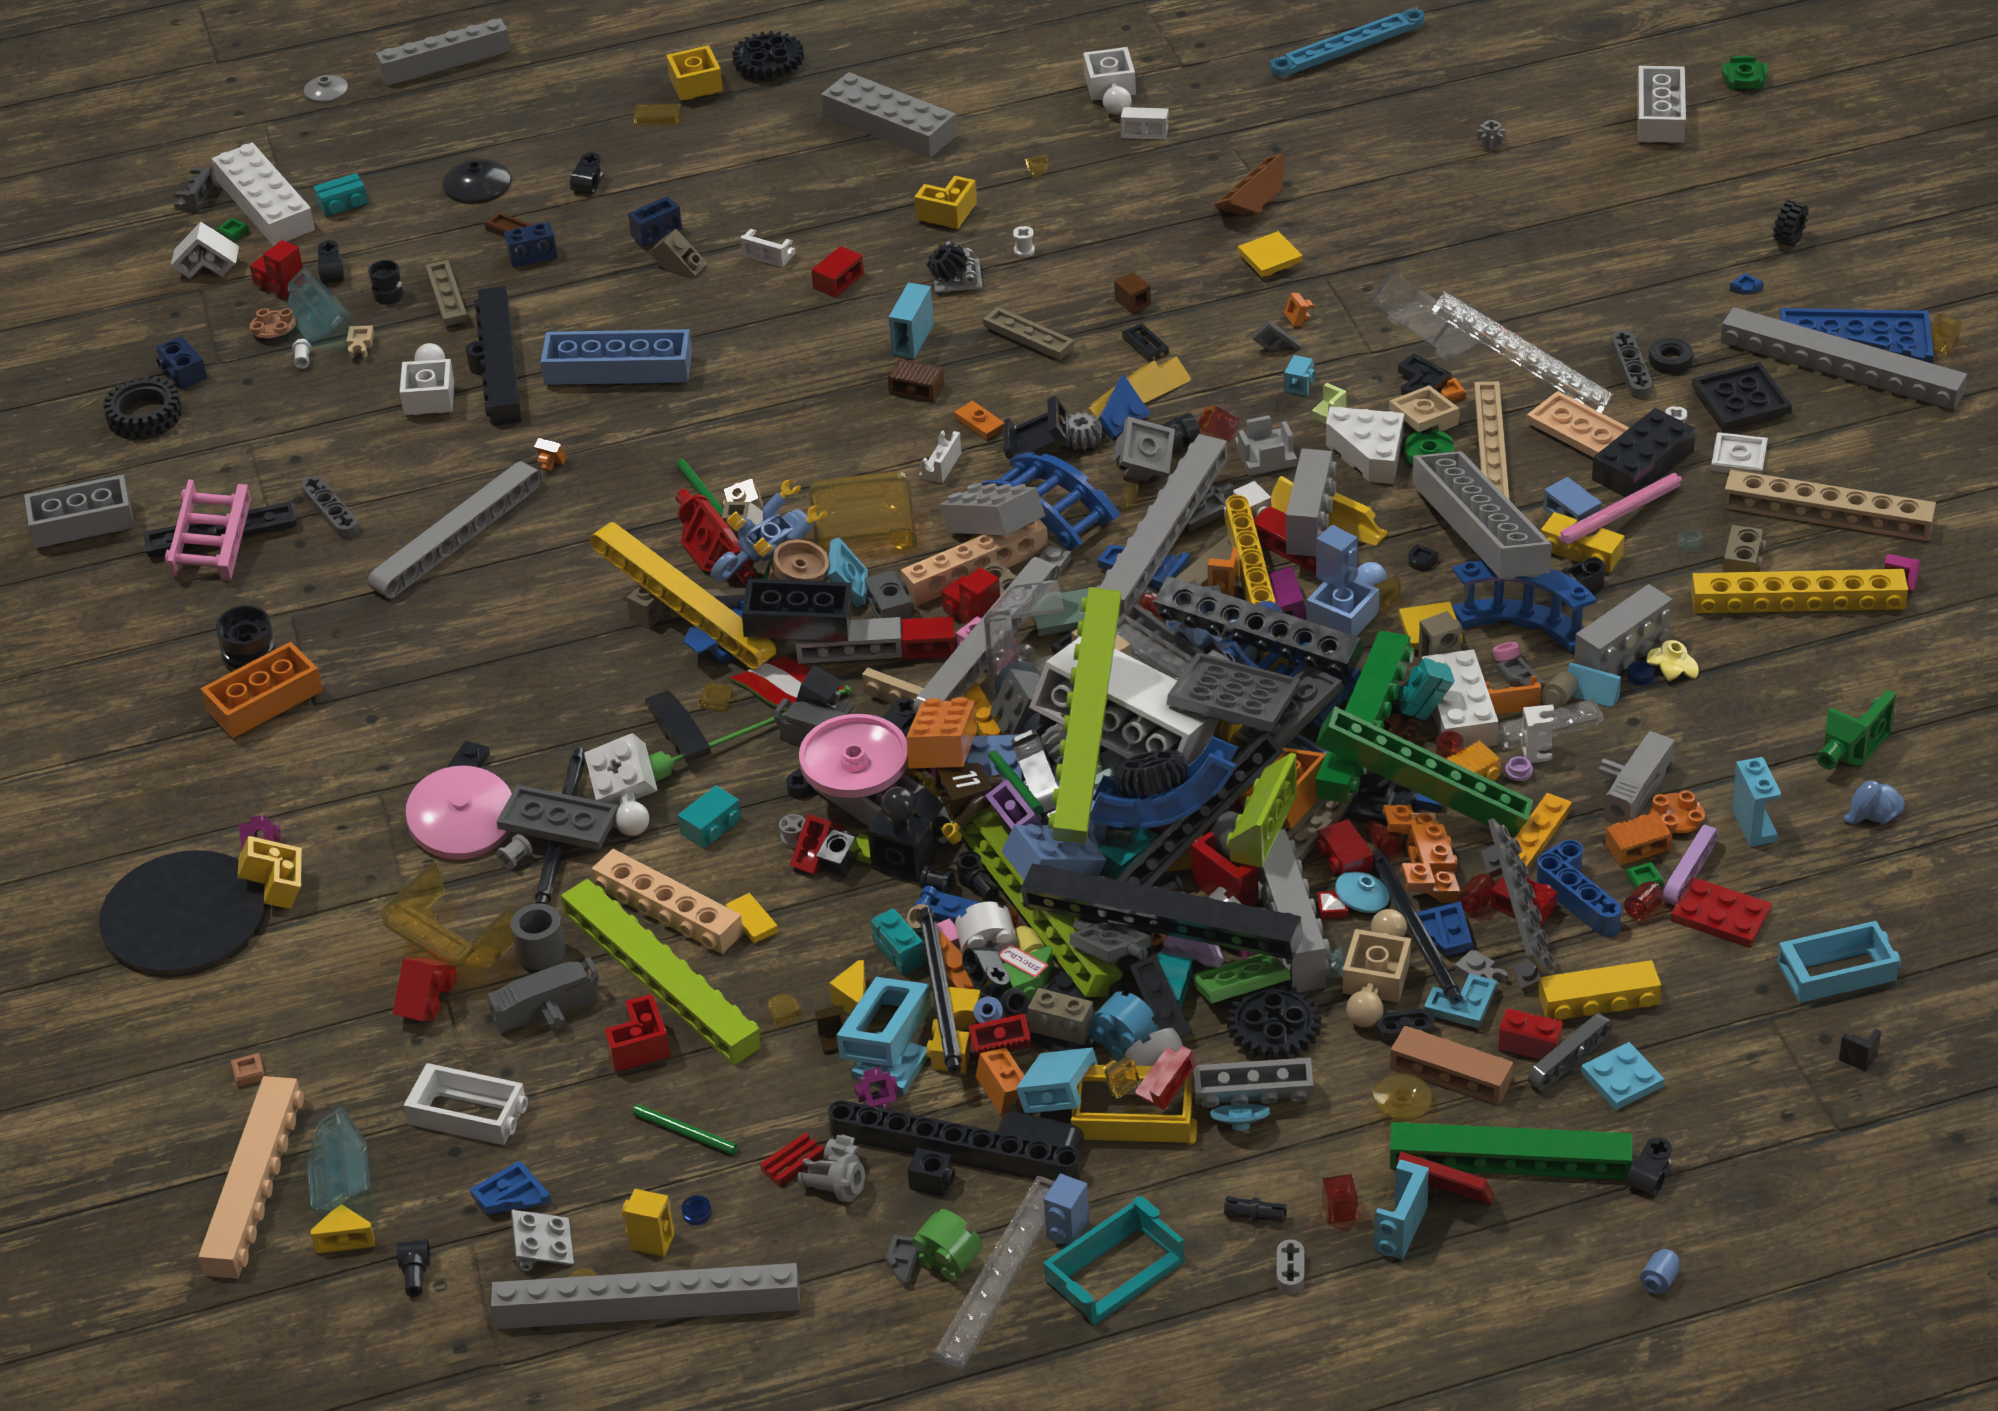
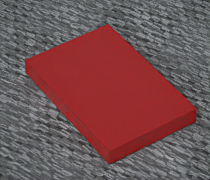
(1453, 1180)

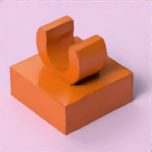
(1297, 309)
(549, 454)

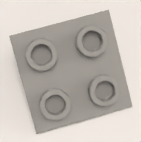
(968, 279)
(541, 1239)

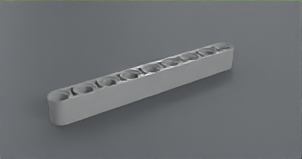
(454, 530)
(970, 657)

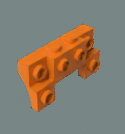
(1429, 851)

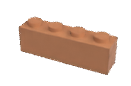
(1451, 1065)

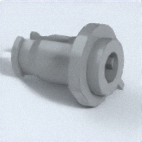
(842, 1177)

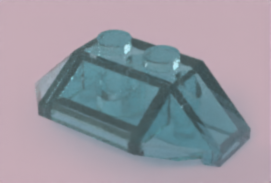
(315, 307)
(337, 1162)

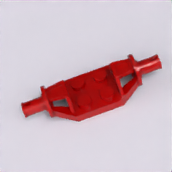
(707, 534)

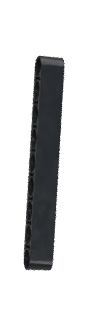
(964, 1143)

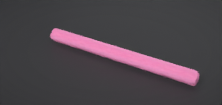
(1620, 508)

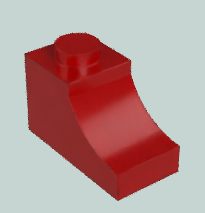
(810, 841)

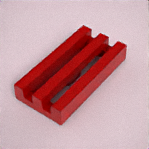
(789, 1157)

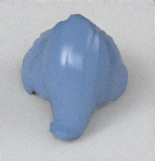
(1875, 803)

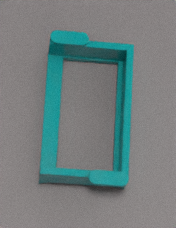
(1136, 1216)

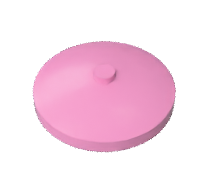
(853, 755)
(457, 812)

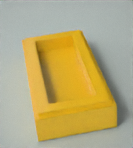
(755, 920)

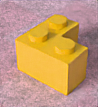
(946, 205)
(275, 866)

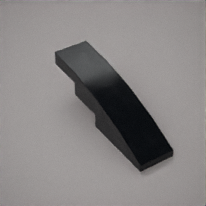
(678, 726)

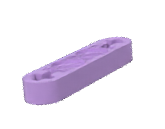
(1690, 864)

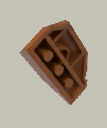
(1255, 189)

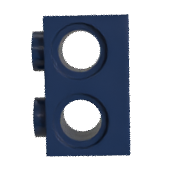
(654, 221)
(530, 244)
(180, 362)

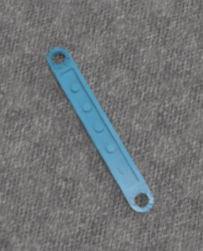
(1347, 42)

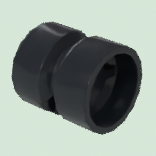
(386, 282)
(1185, 430)

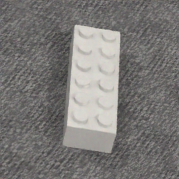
(263, 194)

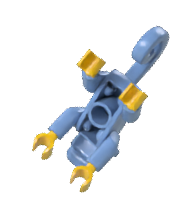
(761, 541)

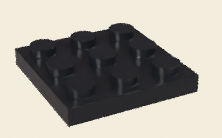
(1741, 395)

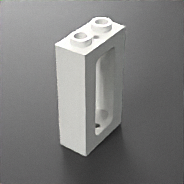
(468, 1087)

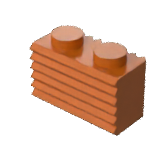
(1638, 838)

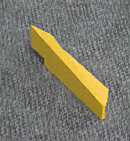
(1150, 382)
(1345, 514)

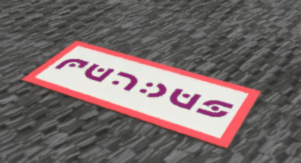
(1022, 960)

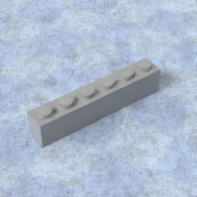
(443, 51)

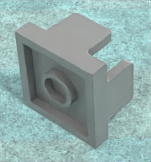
(1264, 448)
(1144, 449)

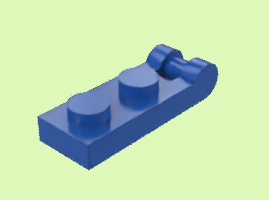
(947, 905)

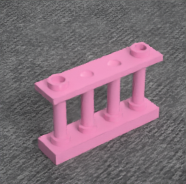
(228, 542)

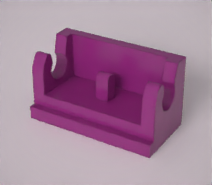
(1287, 592)

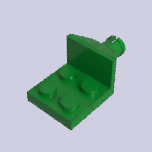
(1857, 739)

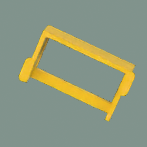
(1136, 1126)

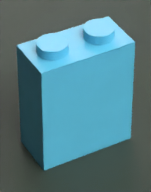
(911, 320)

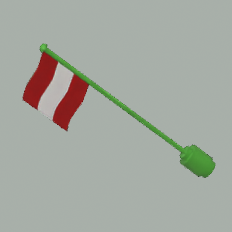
(771, 683)

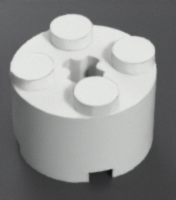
(985, 927)

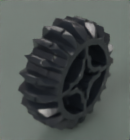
(1151, 773)

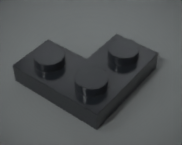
(1422, 374)
(1370, 808)

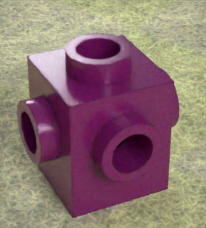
(271, 831)
(887, 1088)

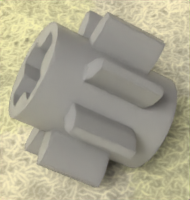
(1491, 134)
(840, 1147)

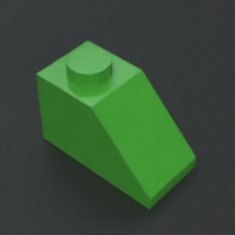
(1026, 982)

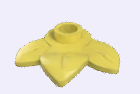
(1673, 660)

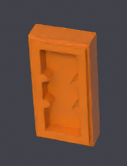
(979, 420)

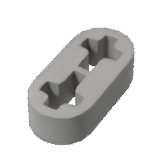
(1295, 1267)

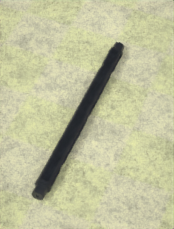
(555, 848)
(1450, 988)
(940, 991)

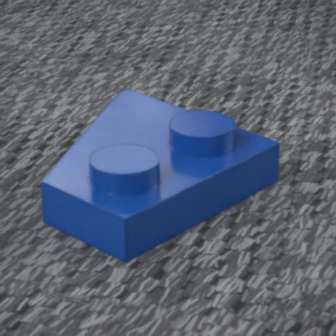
(1121, 404)
(510, 1190)

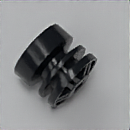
(244, 635)

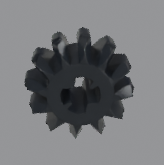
(947, 261)

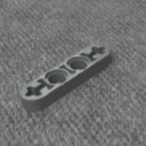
(1631, 364)
(334, 505)
(1570, 1052)

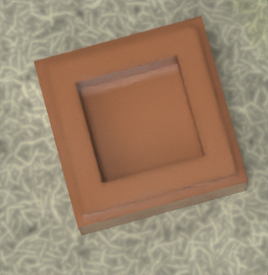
(248, 1069)

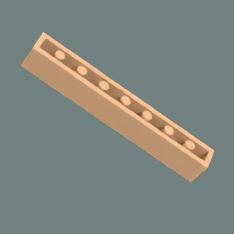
(251, 1178)

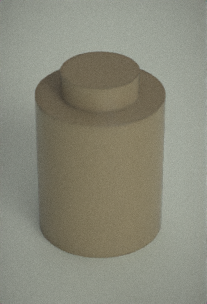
(1560, 689)

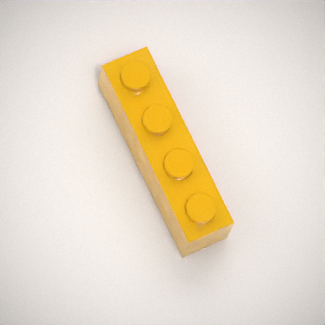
(1600, 990)

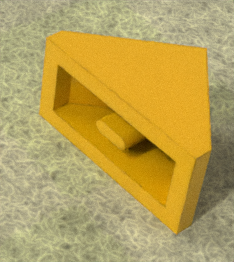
(849, 987)
(342, 1231)

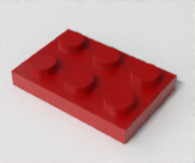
(1721, 912)

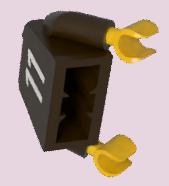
(962, 794)

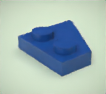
(1447, 928)

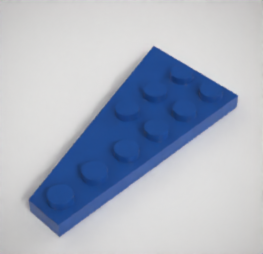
(1890, 330)

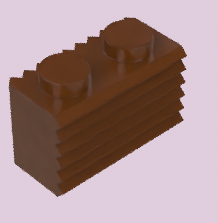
(916, 380)

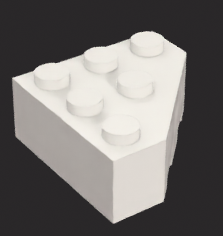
(1367, 440)

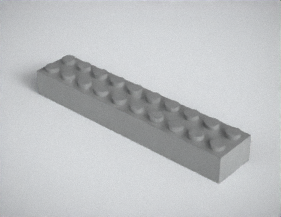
(1482, 515)

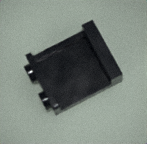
(1038, 434)

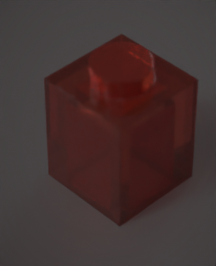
(1339, 1199)

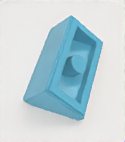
(1596, 685)

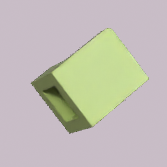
(1332, 397)

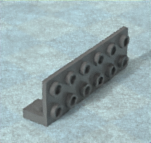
(1505, 860)

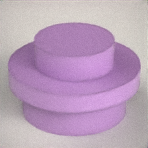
(1519, 769)

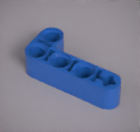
(1562, 871)

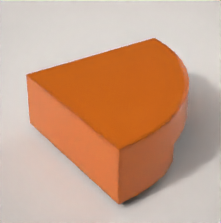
(1453, 390)

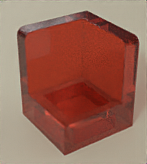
(1218, 422)

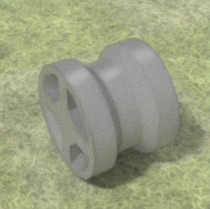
(790, 829)

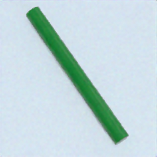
(699, 485)
(1016, 782)
(685, 1129)

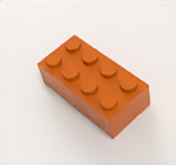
(261, 689)
(942, 733)

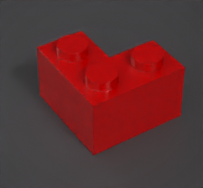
(277, 268)
(971, 595)
(420, 986)
(641, 1038)

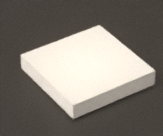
(1739, 453)

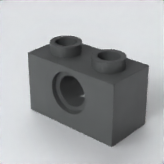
(889, 596)

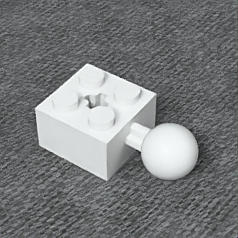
(1110, 78)
(427, 382)
(619, 777)

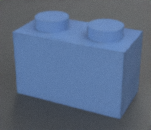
(1570, 500)
(1336, 557)
(1066, 1210)

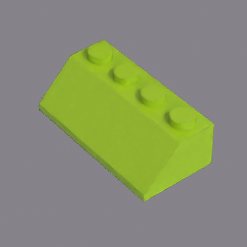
(1264, 813)

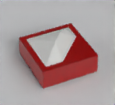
(1331, 906)

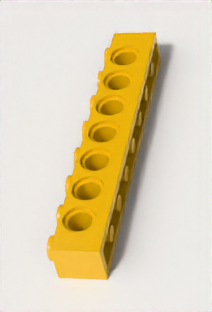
(1799, 591)

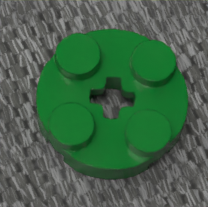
(1744, 73)
(1423, 444)

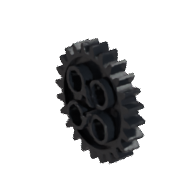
(768, 55)
(1274, 1022)

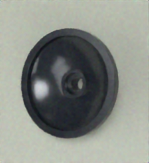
(476, 181)

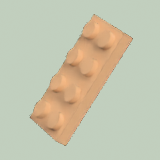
(1575, 423)

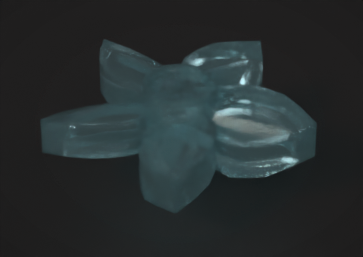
(1338, 960)

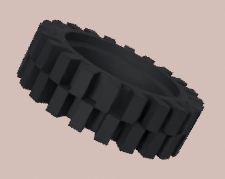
(144, 424)

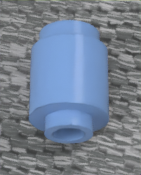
(987, 1005)
(1660, 1271)

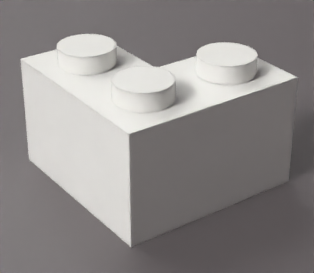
(204, 248)

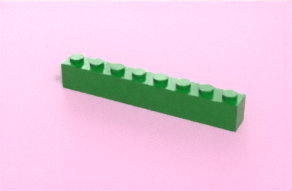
(1370, 702)
(1423, 771)
(1516, 1150)

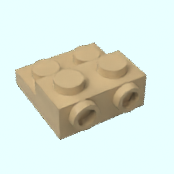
(1426, 409)

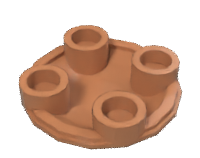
(272, 323)

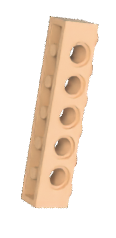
(931, 576)
(668, 901)

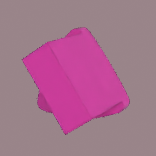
(1910, 566)

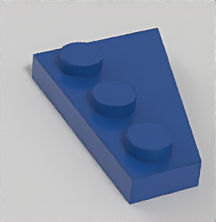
(1171, 565)

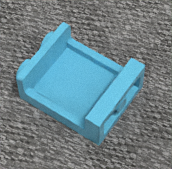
(1751, 791)
(1053, 1080)
(1396, 1229)

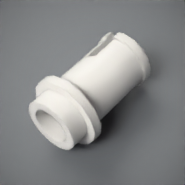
(301, 349)

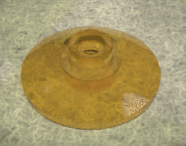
(1402, 1096)

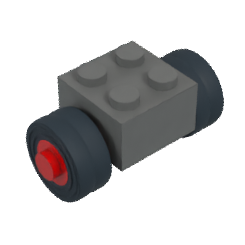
(1015, 691)

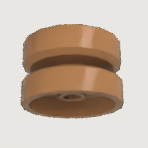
(799, 561)

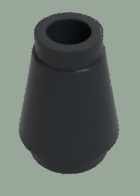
(1013, 1001)

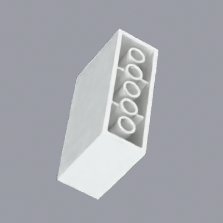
(1135, 707)

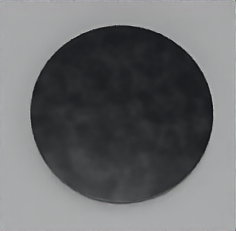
(181, 913)

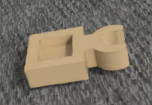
(359, 339)

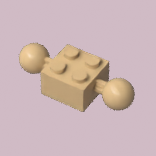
(1376, 967)

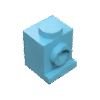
(1299, 375)

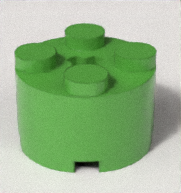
(946, 1244)

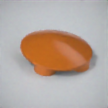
(1679, 811)

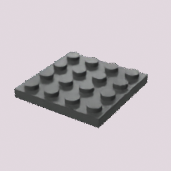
(1233, 692)

